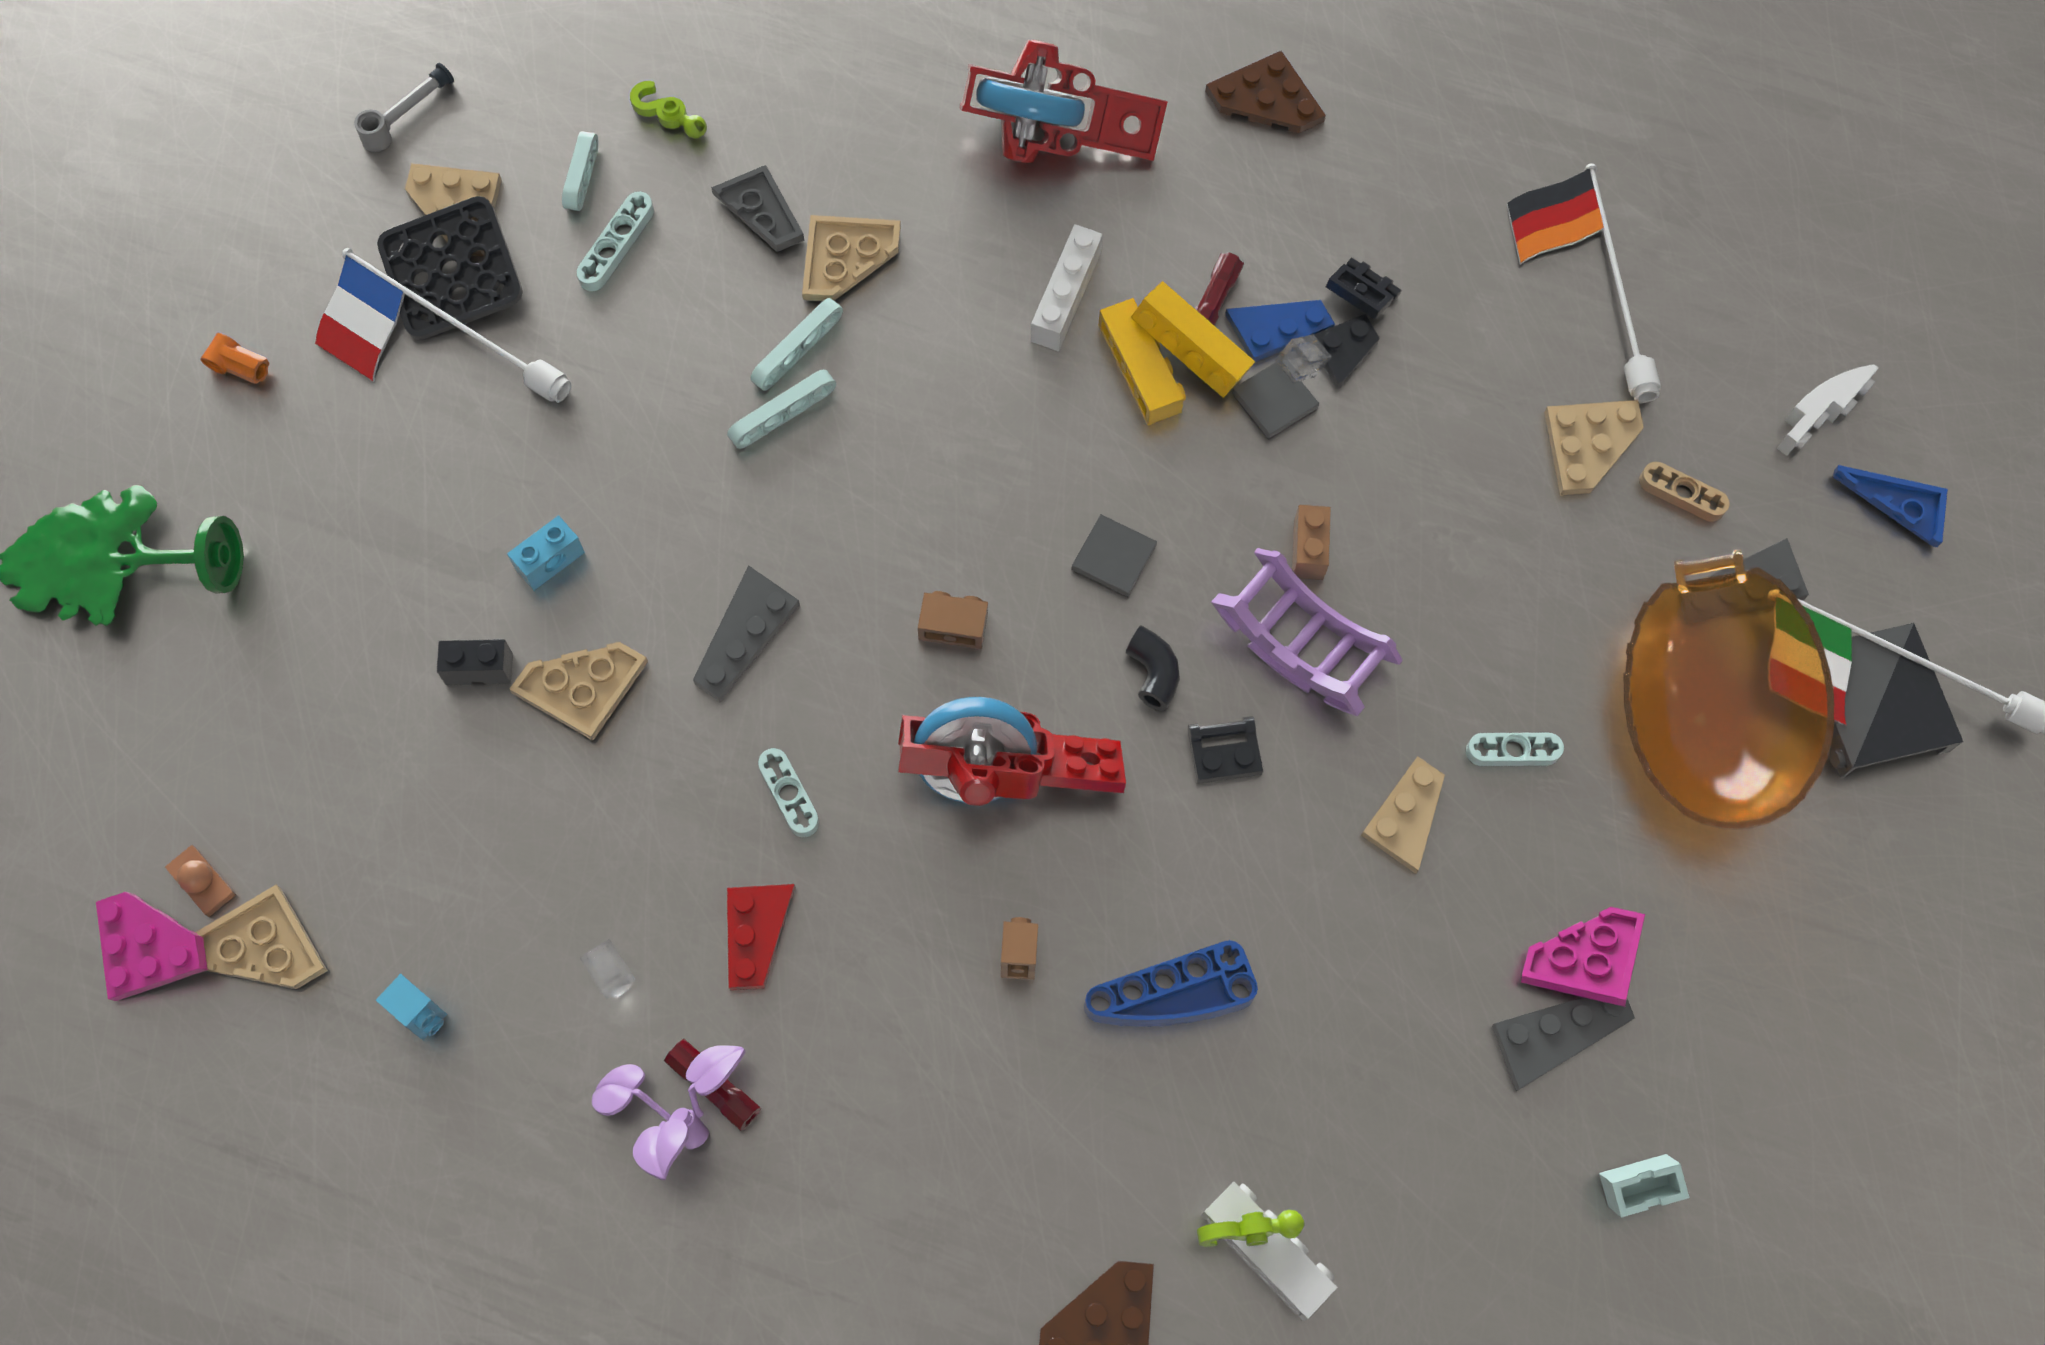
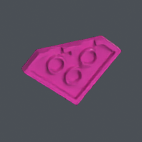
(144, 947)
(1589, 957)

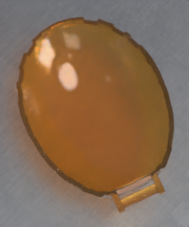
(1728, 695)

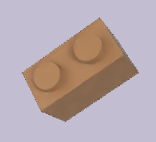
(1311, 542)
(953, 619)
(1019, 949)

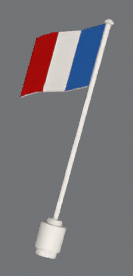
(367, 311)

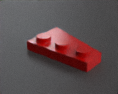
(754, 928)

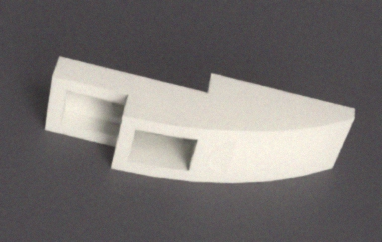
(1826, 403)

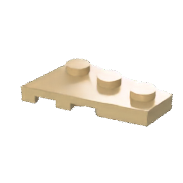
(1407, 815)

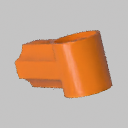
(228, 356)

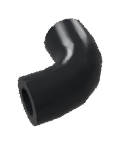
(1161, 668)

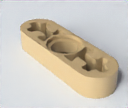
(1688, 504)

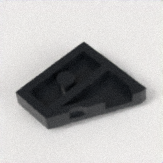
(1348, 346)

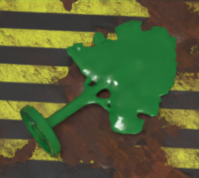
(78, 561)

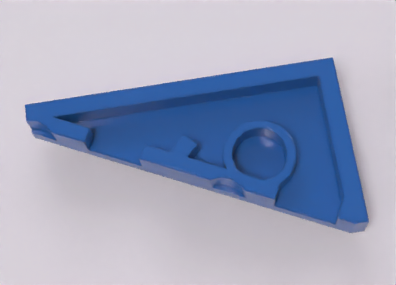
(1910, 503)

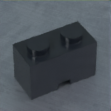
(474, 661)

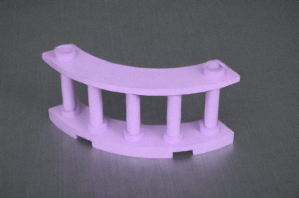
(1285, 659)

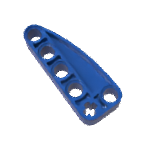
(1187, 1000)

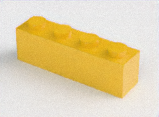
(1192, 339)
(1141, 363)

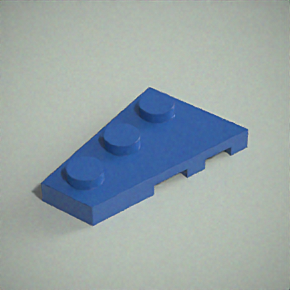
(1269, 328)

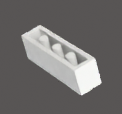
(1066, 287)
(1279, 1262)

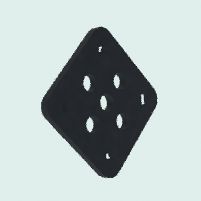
(464, 239)

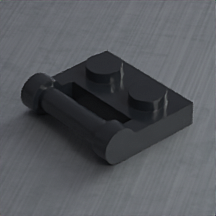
(1226, 760)

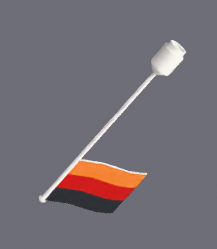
(1562, 217)

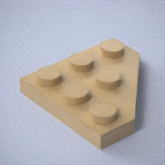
(441, 187)
(845, 252)
(1590, 440)
(581, 685)
(262, 943)

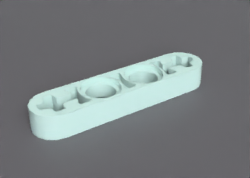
(611, 239)
(796, 344)
(781, 409)

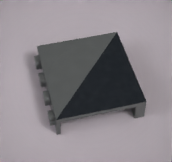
(1891, 705)

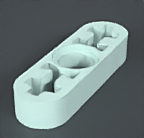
(580, 171)
(1538, 758)
(791, 816)

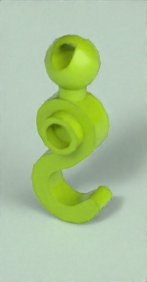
(669, 110)
(1252, 1229)

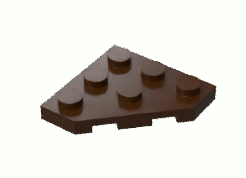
(1267, 94)
(1108, 1311)

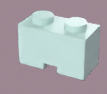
(1644, 1185)

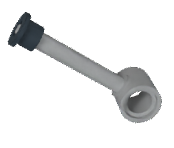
(374, 127)

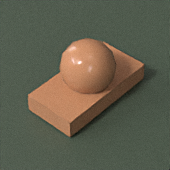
(200, 881)

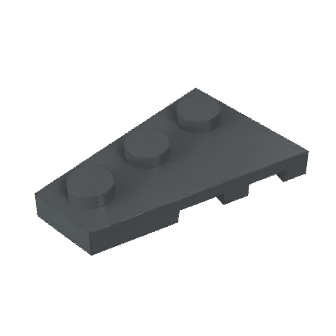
(761, 206)

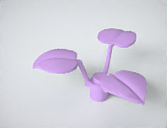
(661, 1145)

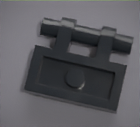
(1363, 287)

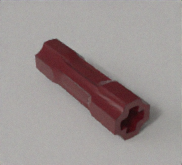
(1222, 280)
(727, 1098)

